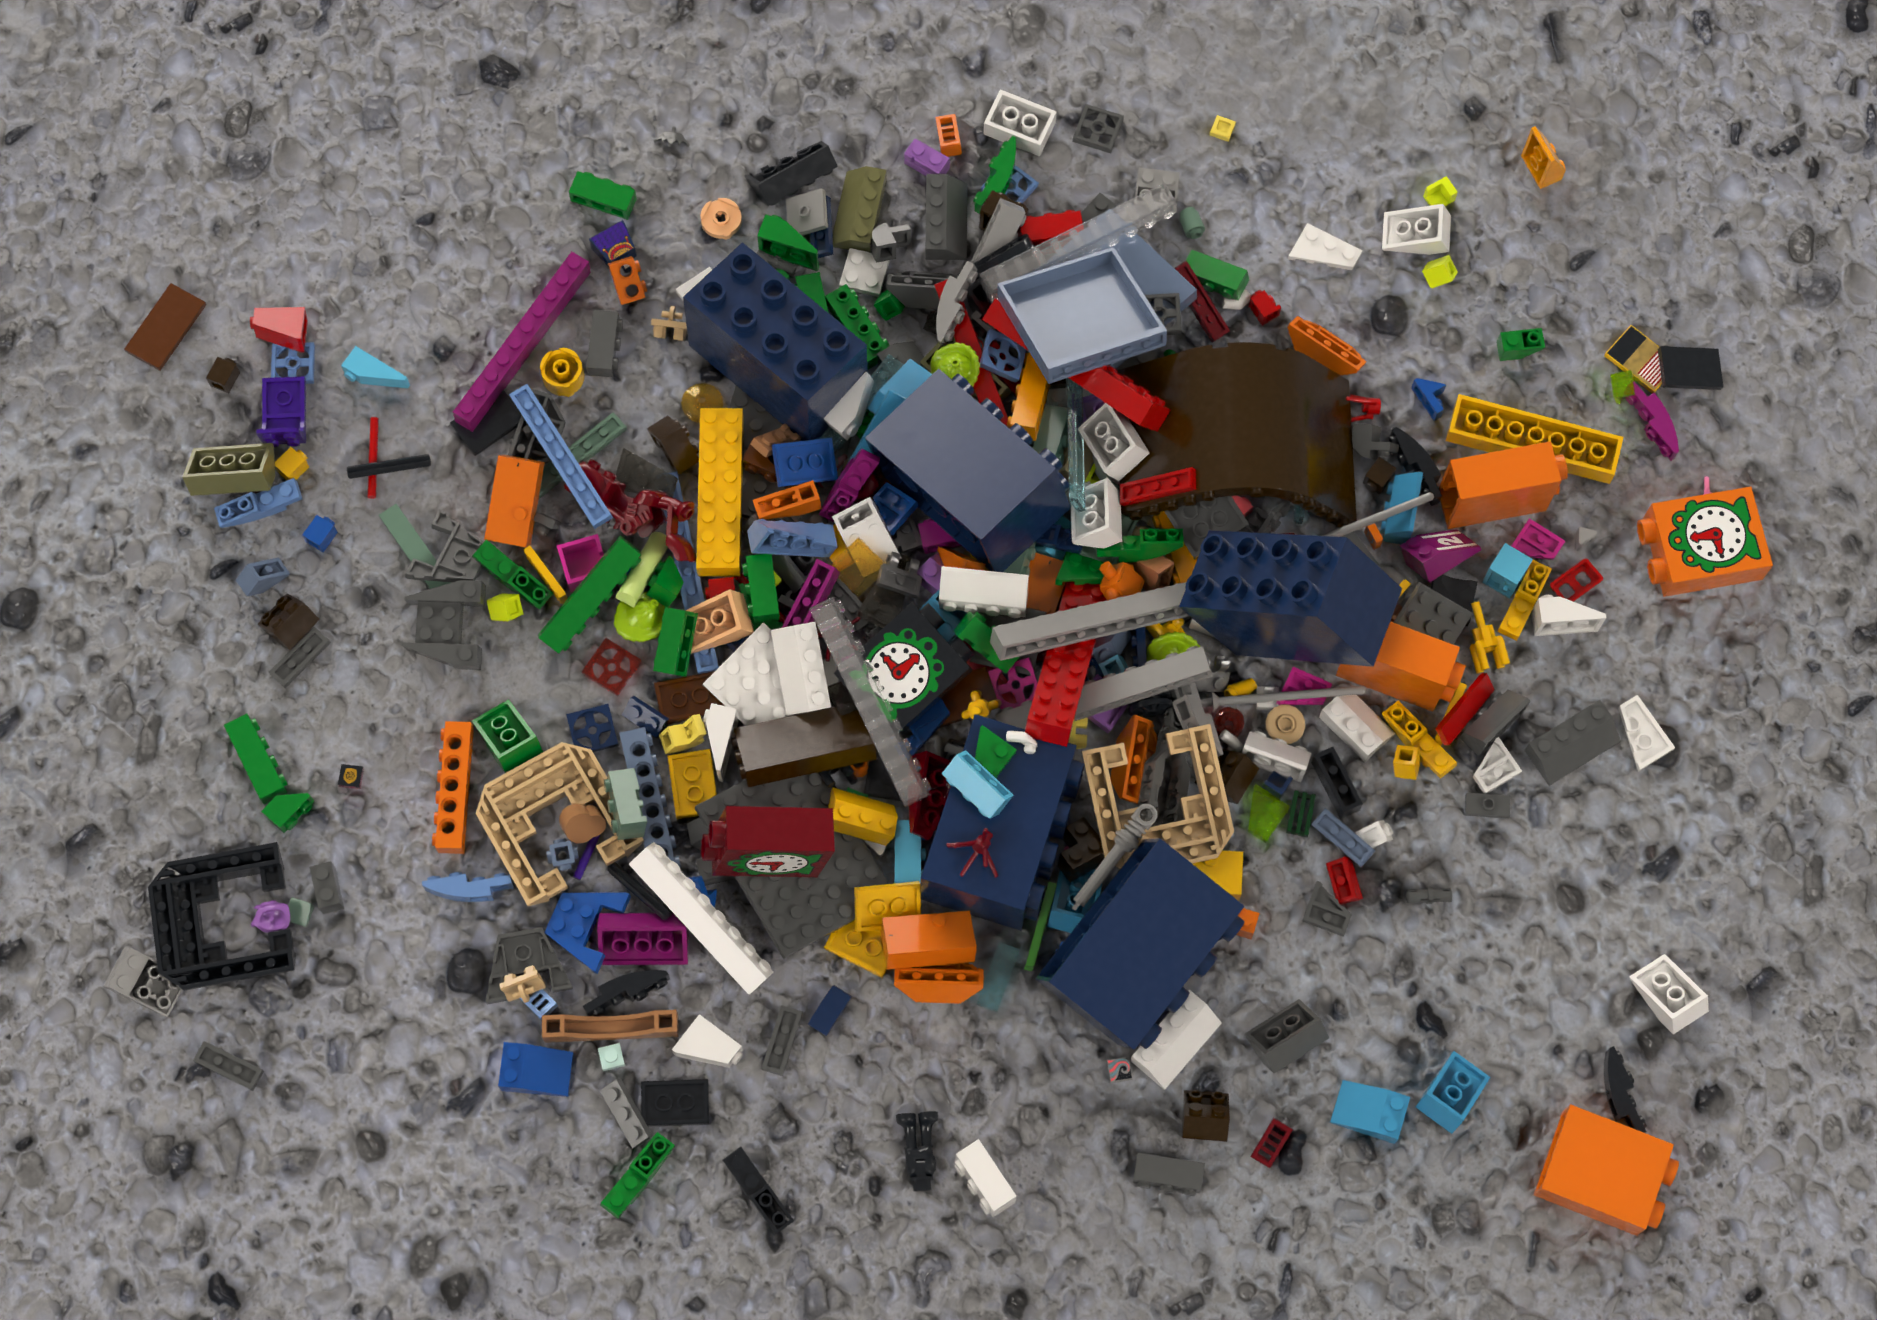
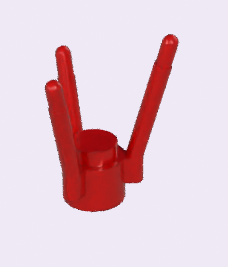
(1369, 405)

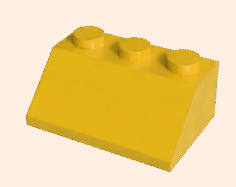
(863, 817)

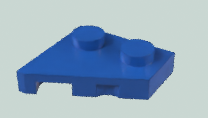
(894, 506)

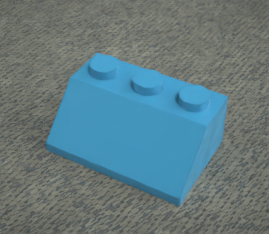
(1400, 527)

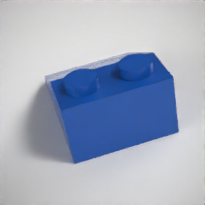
(535, 1070)

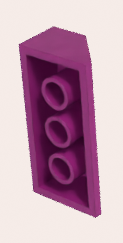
(642, 939)

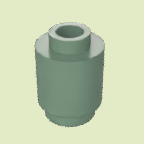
(1191, 223)

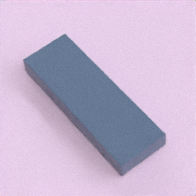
(1343, 837)

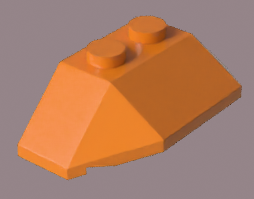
(1324, 347)
(1139, 745)
(940, 982)

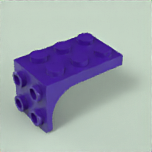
(283, 411)

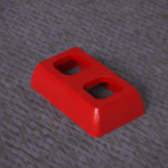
(1569, 578)

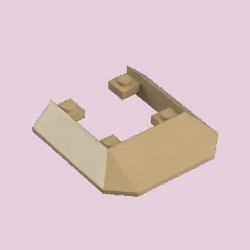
(532, 787)
(1206, 815)

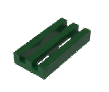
(1304, 796)

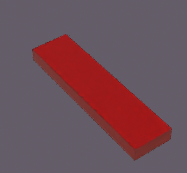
(1158, 486)
(1465, 709)

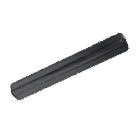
(388, 466)
(639, 891)

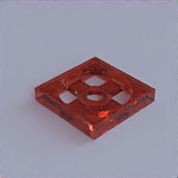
(614, 688)

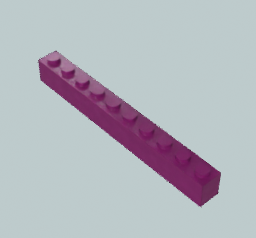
(522, 341)

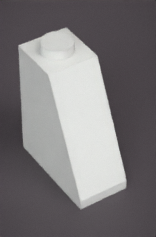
(708, 1045)

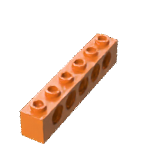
(454, 841)

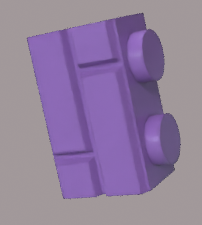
(926, 159)

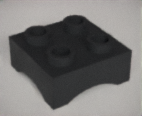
(1457, 590)

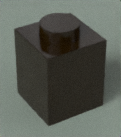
(223, 374)
(1379, 476)

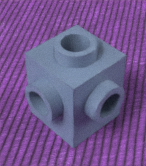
(562, 845)

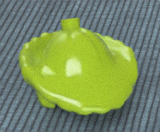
(955, 360)
(639, 622)
(1168, 644)

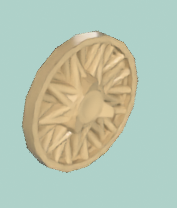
(1285, 723)

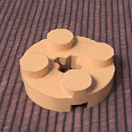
(723, 229)

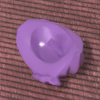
(271, 916)

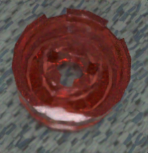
(1232, 715)

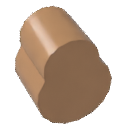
(581, 822)

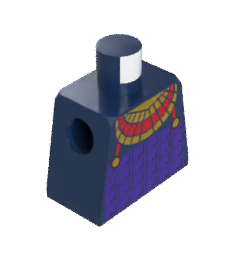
(614, 245)

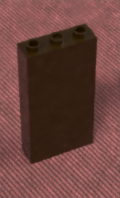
(801, 745)

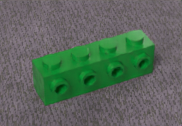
(848, 312)

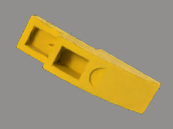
(1524, 600)
(1415, 734)

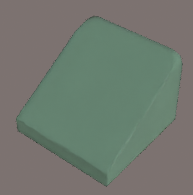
(300, 911)

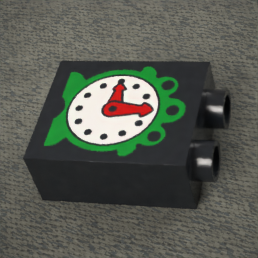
(915, 662)

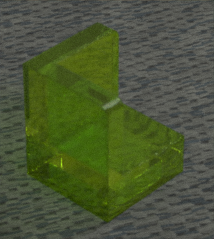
(1622, 385)

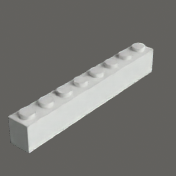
(701, 917)

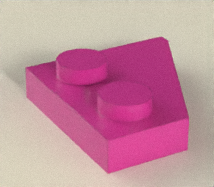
(1538, 541)
(1302, 680)

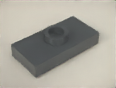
(1487, 805)

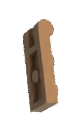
(781, 435)

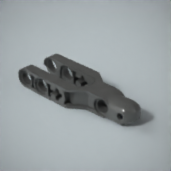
(1154, 770)

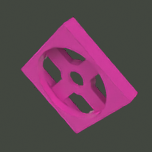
(1019, 695)

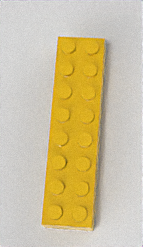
(1499, 427)
(720, 492)

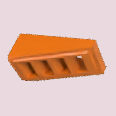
(948, 147)

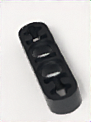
(1004, 253)

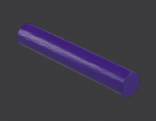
(585, 858)

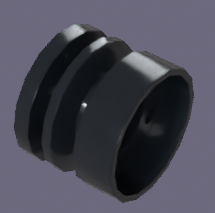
(1152, 705)

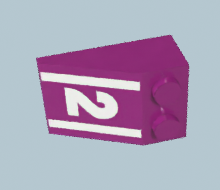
(1437, 552)

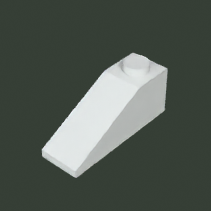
(850, 410)

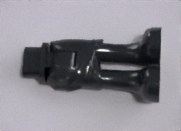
(919, 1161)

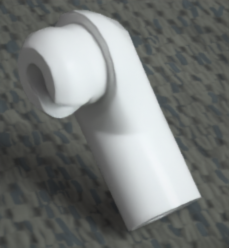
(1237, 304)
(1024, 738)
(1232, 741)

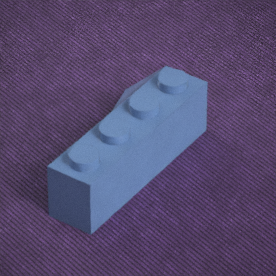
(792, 538)

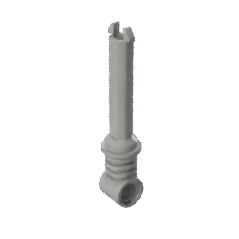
(1125, 841)

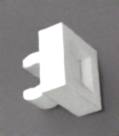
(1266, 705)

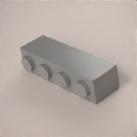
(1001, 228)

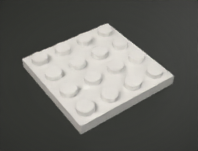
(751, 680)

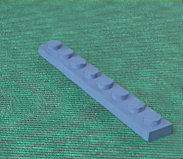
(561, 456)

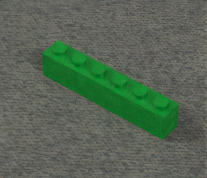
(589, 595)

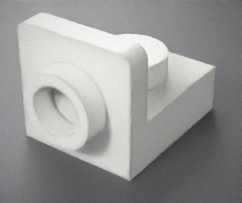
(1376, 833)

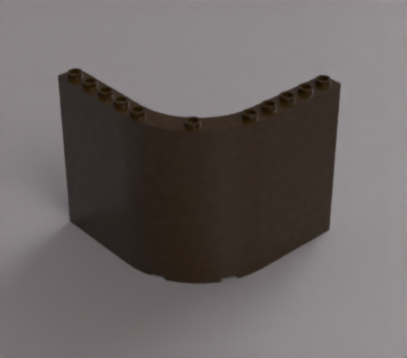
(1251, 427)

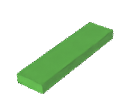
(1040, 927)

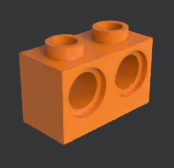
(622, 282)

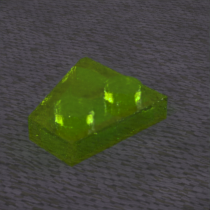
(1265, 813)

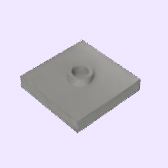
(808, 211)

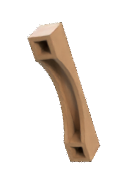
(592, 1028)

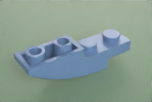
(259, 505)
(458, 887)

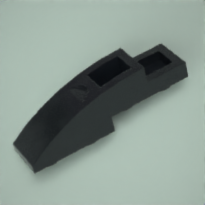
(1415, 458)
(634, 985)
(1617, 1084)
(758, 1190)

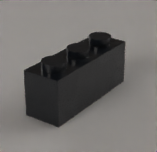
(1336, 782)

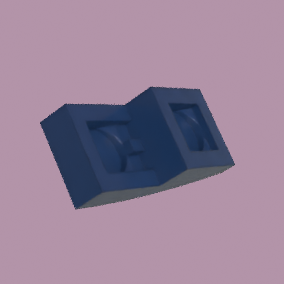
(1060, 539)
(830, 1010)

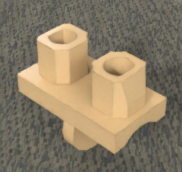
(660, 326)
(523, 985)

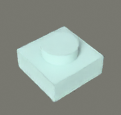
(611, 1057)

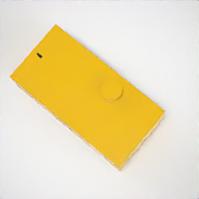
(1225, 871)

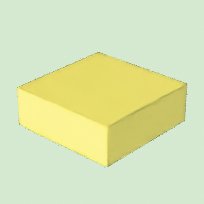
(1222, 128)

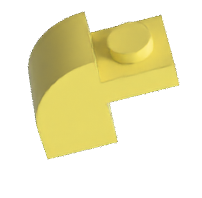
(683, 736)

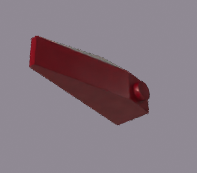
(926, 813)

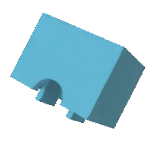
(1507, 570)

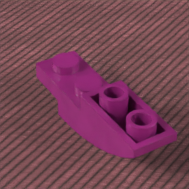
(1659, 426)
(849, 483)

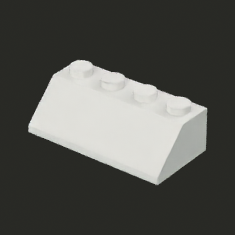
(983, 592)
(800, 668)
(1178, 1042)

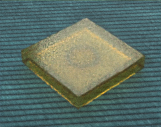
(858, 566)

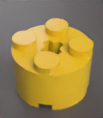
(553, 374)

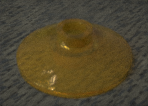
(692, 406)

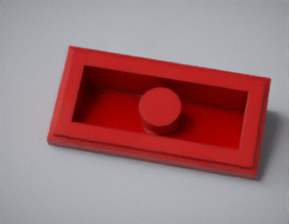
(1344, 880)

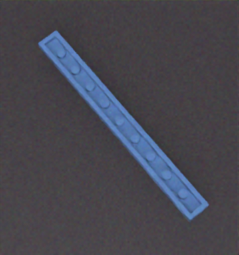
(692, 590)

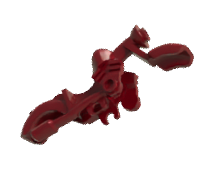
(642, 512)

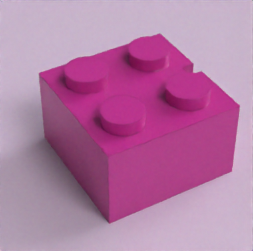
(579, 558)

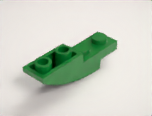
(1000, 173)
(1149, 545)
(512, 575)
(638, 1175)

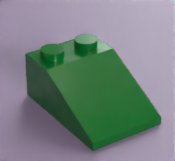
(781, 239)
(507, 736)

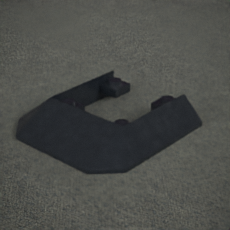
(178, 925)

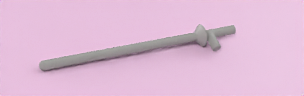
(1381, 515)
(1217, 701)

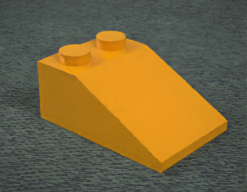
(1542, 159)

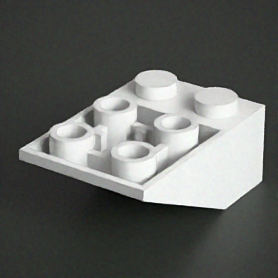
(865, 522)

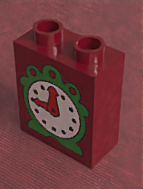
(769, 841)

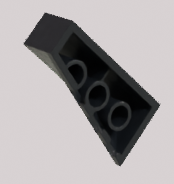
(792, 173)

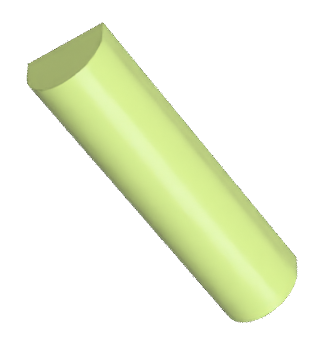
(639, 576)

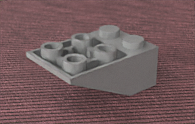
(138, 980)

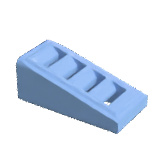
(547, 1009)

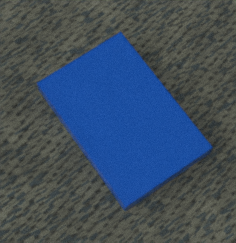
(804, 462)

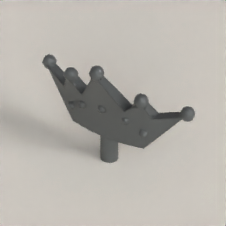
(672, 137)

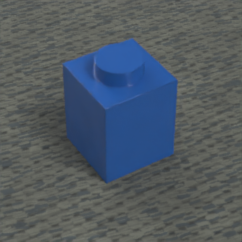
(320, 533)

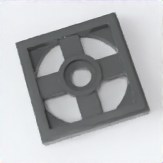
(1093, 141)
(1174, 299)

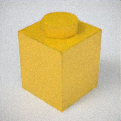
(291, 464)
(1406, 762)

